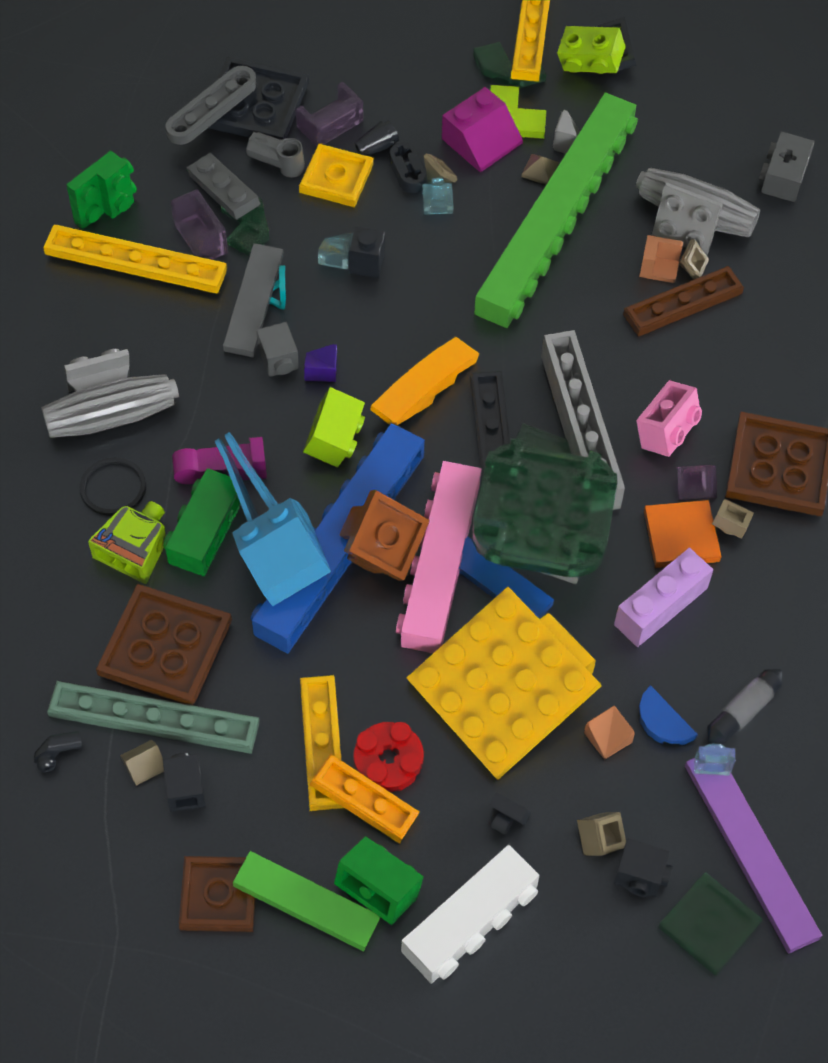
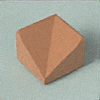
(609, 732)

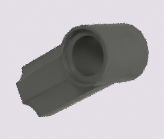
(284, 153)

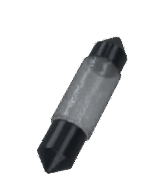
(745, 706)

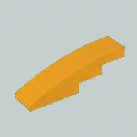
(423, 381)

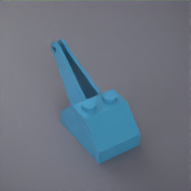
(278, 544)

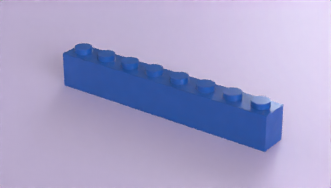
(385, 470)

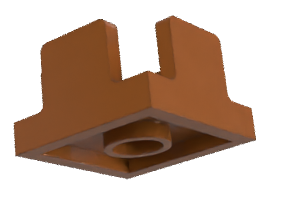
(383, 535)

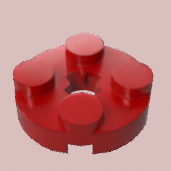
(393, 737)

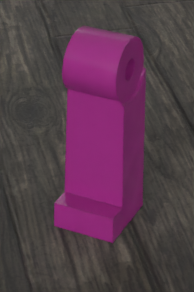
(192, 463)

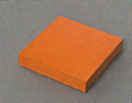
(679, 526)

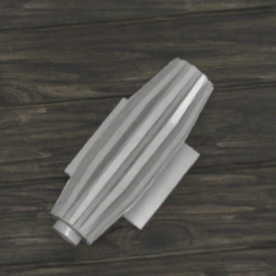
(694, 208)
(106, 396)

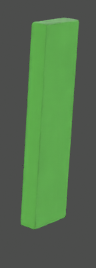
(306, 901)

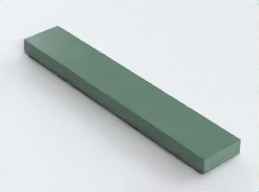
(153, 717)

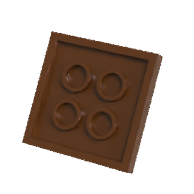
(779, 464)
(164, 645)

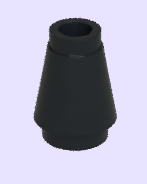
(377, 139)

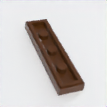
(683, 301)

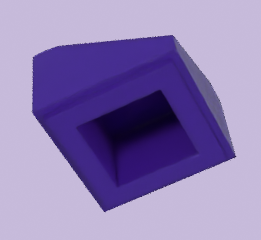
(321, 364)

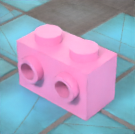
(669, 418)

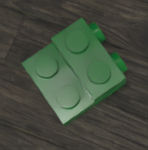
(101, 190)

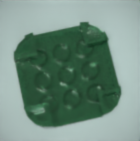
(544, 510)

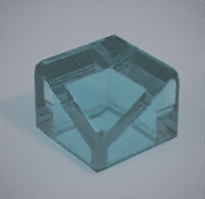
(335, 251)

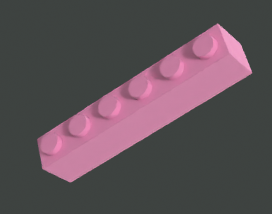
(440, 557)

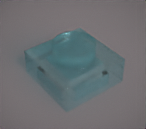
(714, 760)

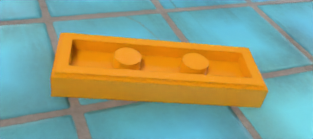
(364, 798)

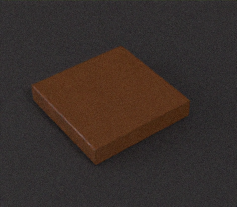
(209, 896)

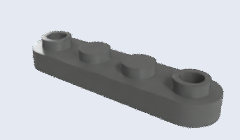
(210, 105)

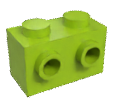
(591, 49)
(334, 428)

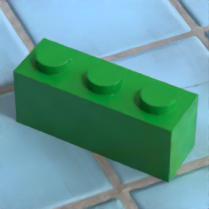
(202, 523)

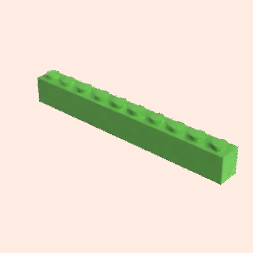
(555, 211)

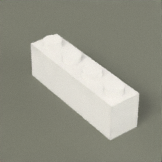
(470, 915)

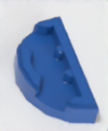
(662, 721)

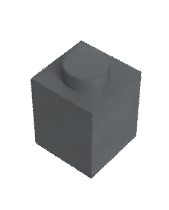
(277, 349)

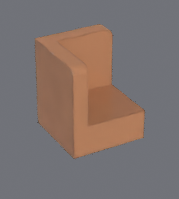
(661, 259)

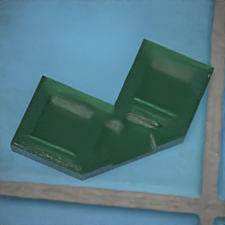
(495, 63)
(250, 230)

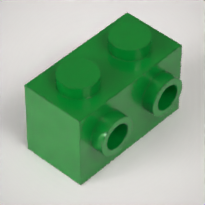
(378, 880)

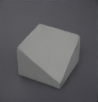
(565, 133)

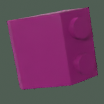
(481, 129)

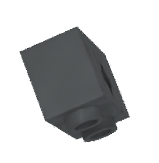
(787, 166)

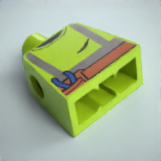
(131, 541)

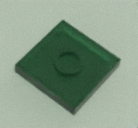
(710, 923)

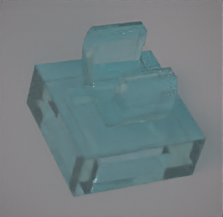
(437, 197)

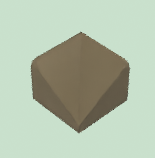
(601, 833)

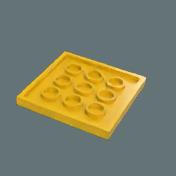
(503, 682)

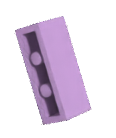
(663, 597)

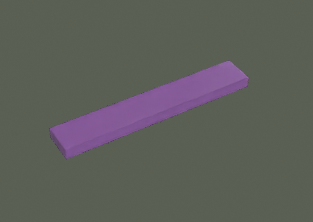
(757, 859)

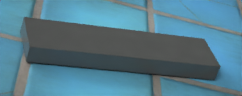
(253, 300)

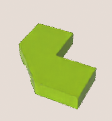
(529, 122)

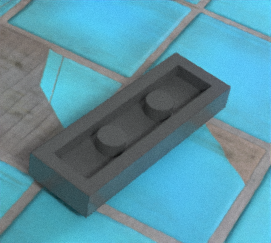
(223, 186)

